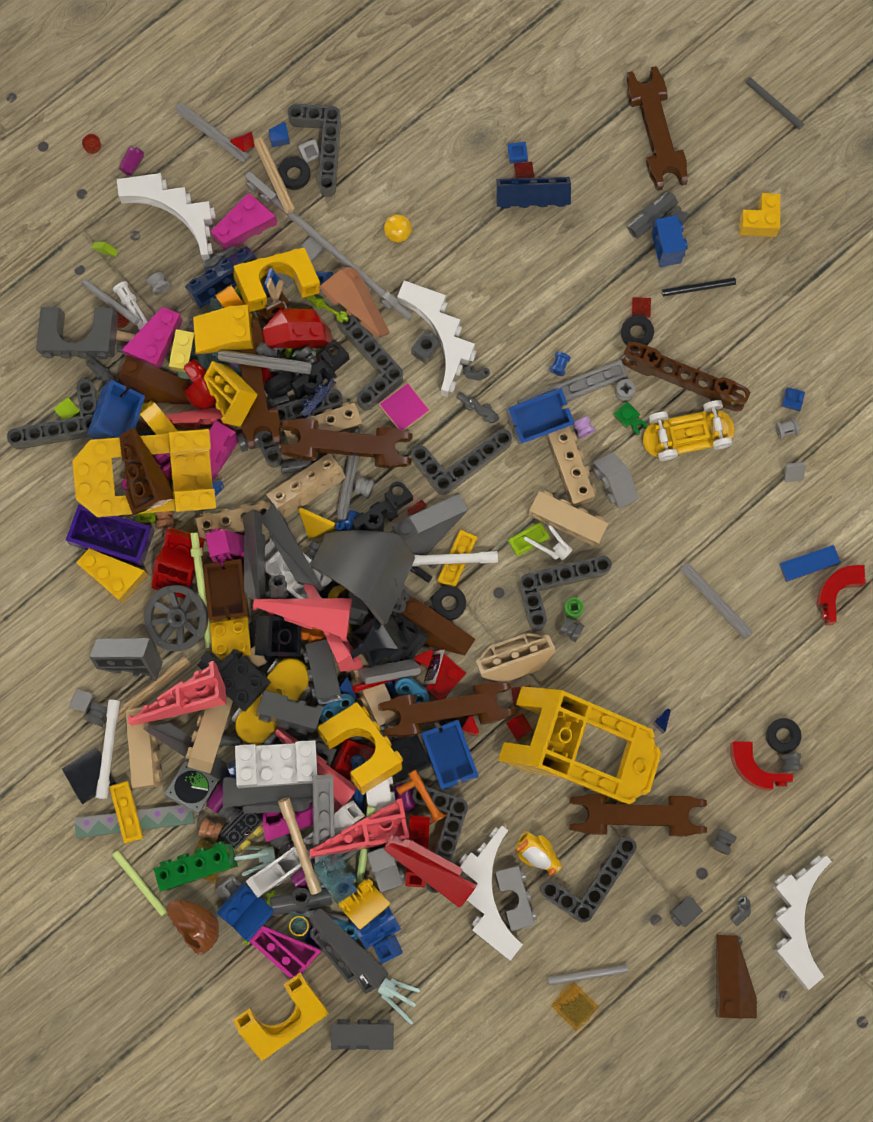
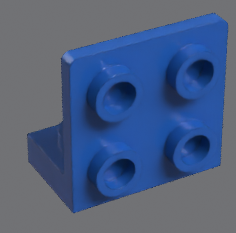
(245, 911)
(378, 929)

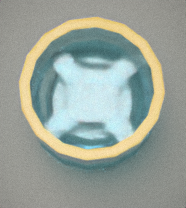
(296, 926)

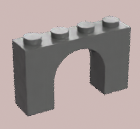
(98, 344)

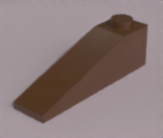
(152, 382)
(145, 480)
(442, 632)
(733, 983)

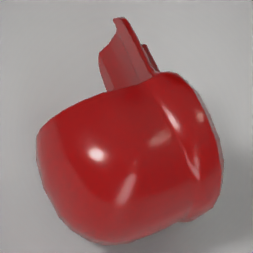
(198, 392)

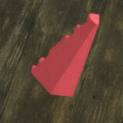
(192, 419)
(327, 614)
(338, 647)
(198, 693)
(342, 787)
(367, 833)

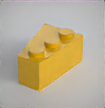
(231, 393)
(114, 575)

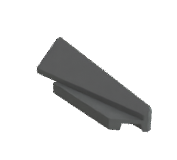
(289, 548)
(254, 555)
(181, 742)
(265, 798)
(345, 953)

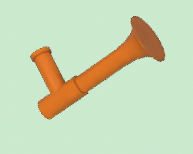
(416, 782)

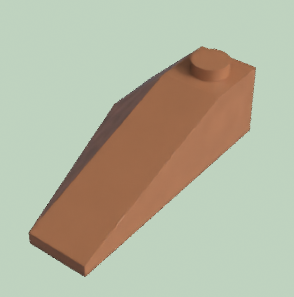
(353, 294)

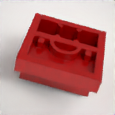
(175, 562)

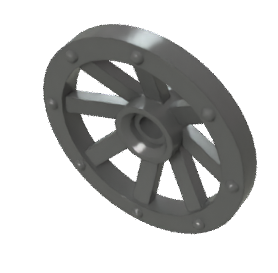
(172, 618)

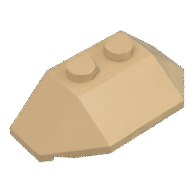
(515, 657)

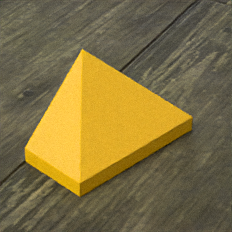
(315, 524)

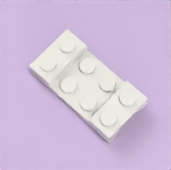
(275, 565)
(275, 764)

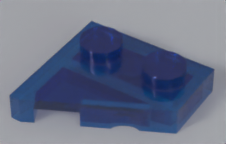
(320, 391)

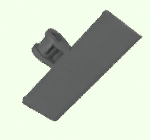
(369, 566)

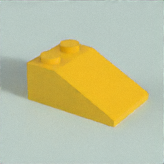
(223, 330)

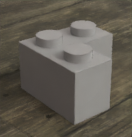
(616, 479)
(385, 870)

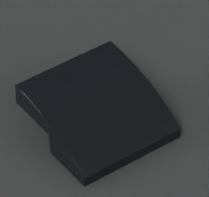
(84, 775)

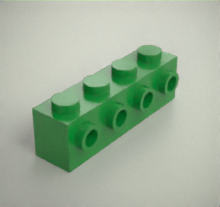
(195, 867)

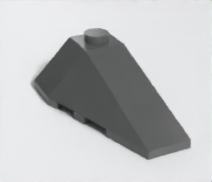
(430, 525)

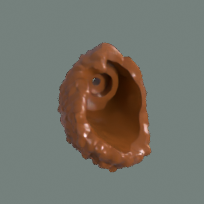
(195, 924)

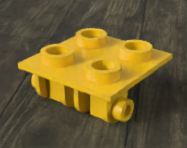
(230, 636)
(364, 904)

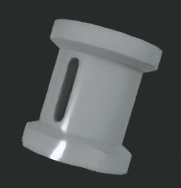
(787, 428)

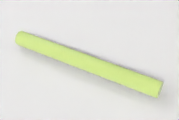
(363, 853)
(139, 883)

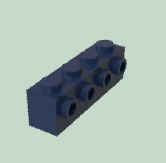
(533, 192)
(217, 278)

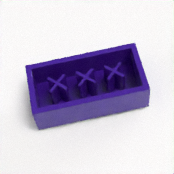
(110, 536)

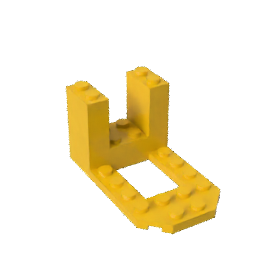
(189, 469)
(559, 738)

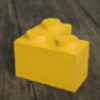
(763, 221)

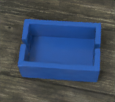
(115, 414)
(539, 416)
(450, 755)

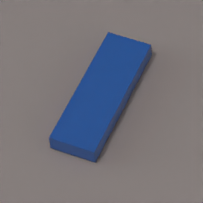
(810, 563)

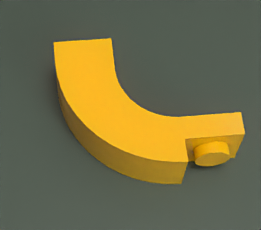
(156, 419)

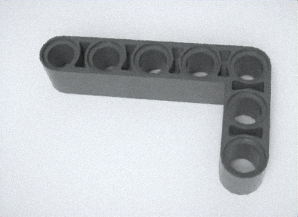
(328, 142)
(373, 358)
(288, 409)
(63, 425)
(462, 465)
(557, 581)
(452, 816)
(596, 885)

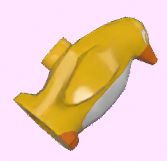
(538, 853)

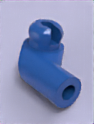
(346, 525)

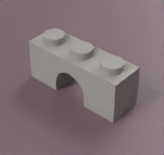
(512, 880)

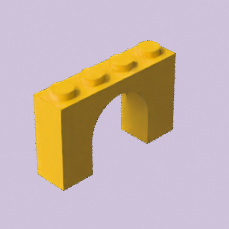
(292, 263)
(356, 722)
(269, 1038)

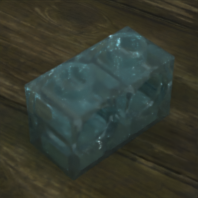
(333, 878)

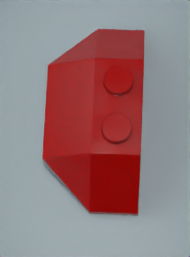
(296, 330)

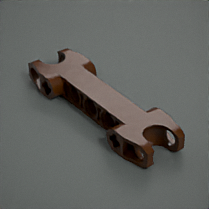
(664, 157)
(651, 362)
(259, 416)
(344, 443)
(414, 714)
(672, 815)

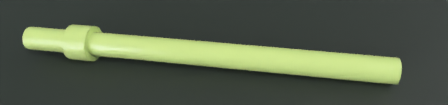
(196, 552)

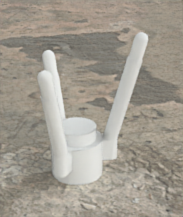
(561, 549)

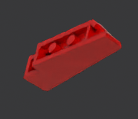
(432, 869)

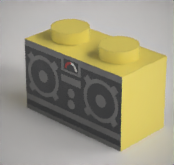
(182, 350)
(243, 830)

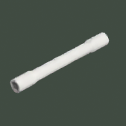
(482, 557)
(103, 782)

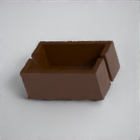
(225, 591)

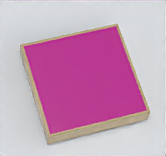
(404, 407)

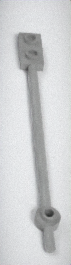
(268, 195)

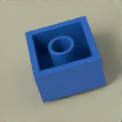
(669, 241)

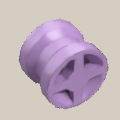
(584, 427)

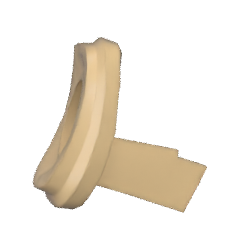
(274, 292)

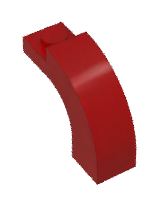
(846, 577)
(747, 769)
(419, 834)

